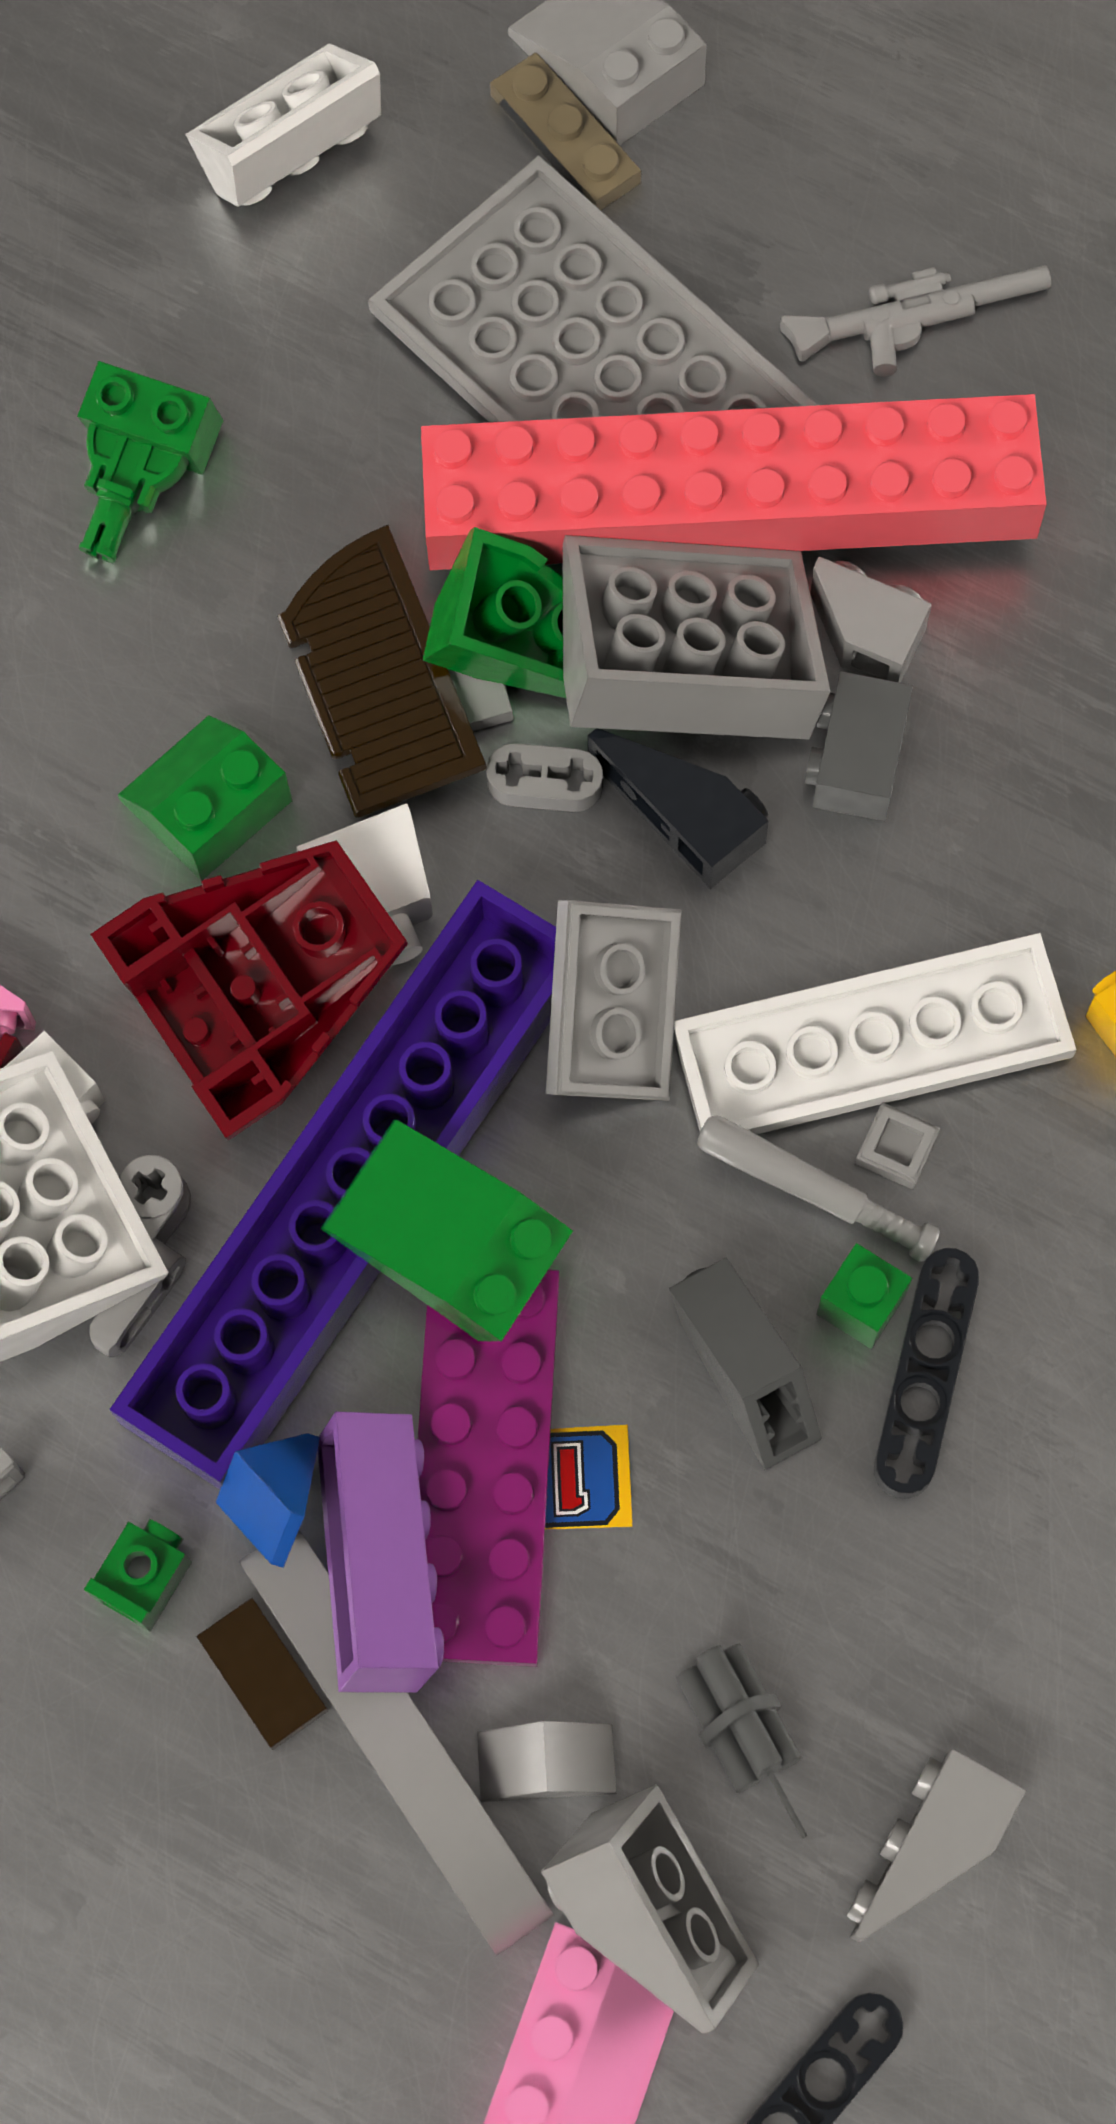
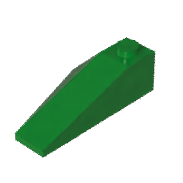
(500, 616)

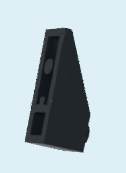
(687, 805)

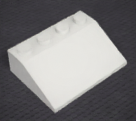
(64, 1216)

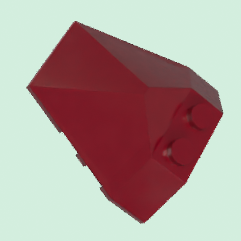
(254, 973)

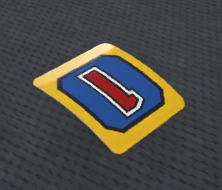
(589, 1478)

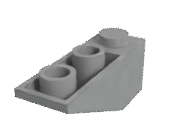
(953, 1830)

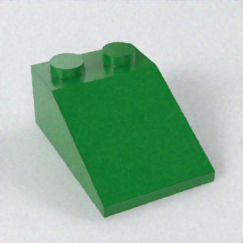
(447, 1232)

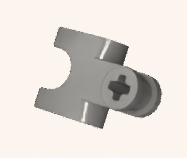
(120, 1324)

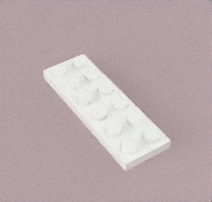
(876, 1037)

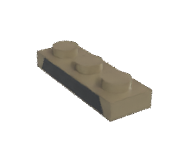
(565, 132)

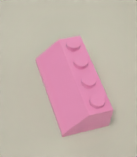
(581, 2042)

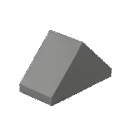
(546, 1761)

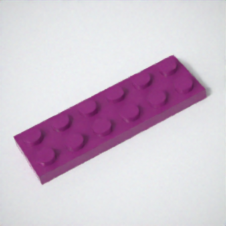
(487, 1479)

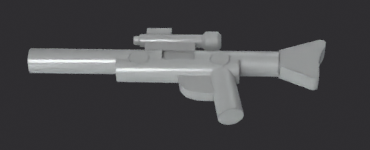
(900, 323)

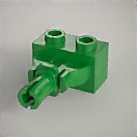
(138, 446)

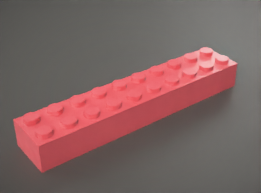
(743, 477)

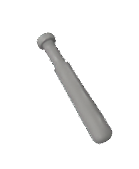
(797, 1177)

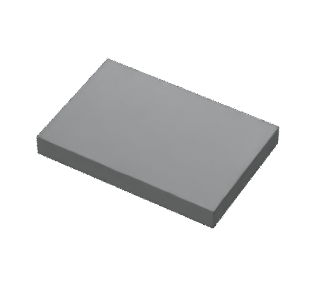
(613, 1001)

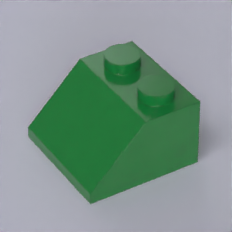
(208, 795)

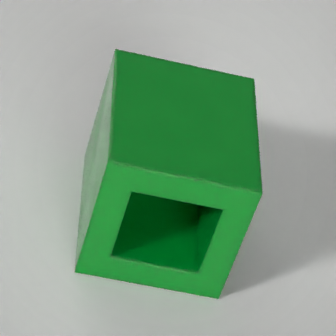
(863, 1295)

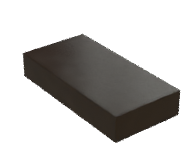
(262, 1673)

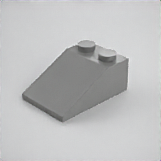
(617, 57)
(652, 1907)

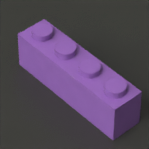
(378, 1553)

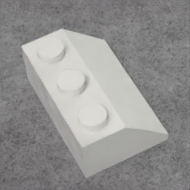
(287, 124)

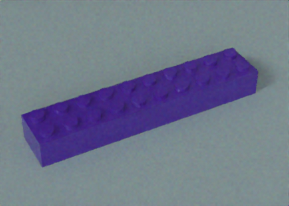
(279, 1279)

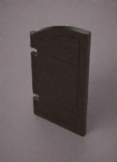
(371, 678)

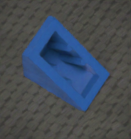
(269, 1493)

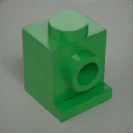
(145, 1597)

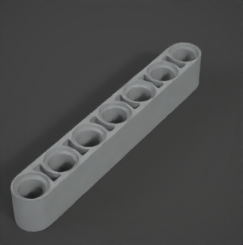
(406, 1759)

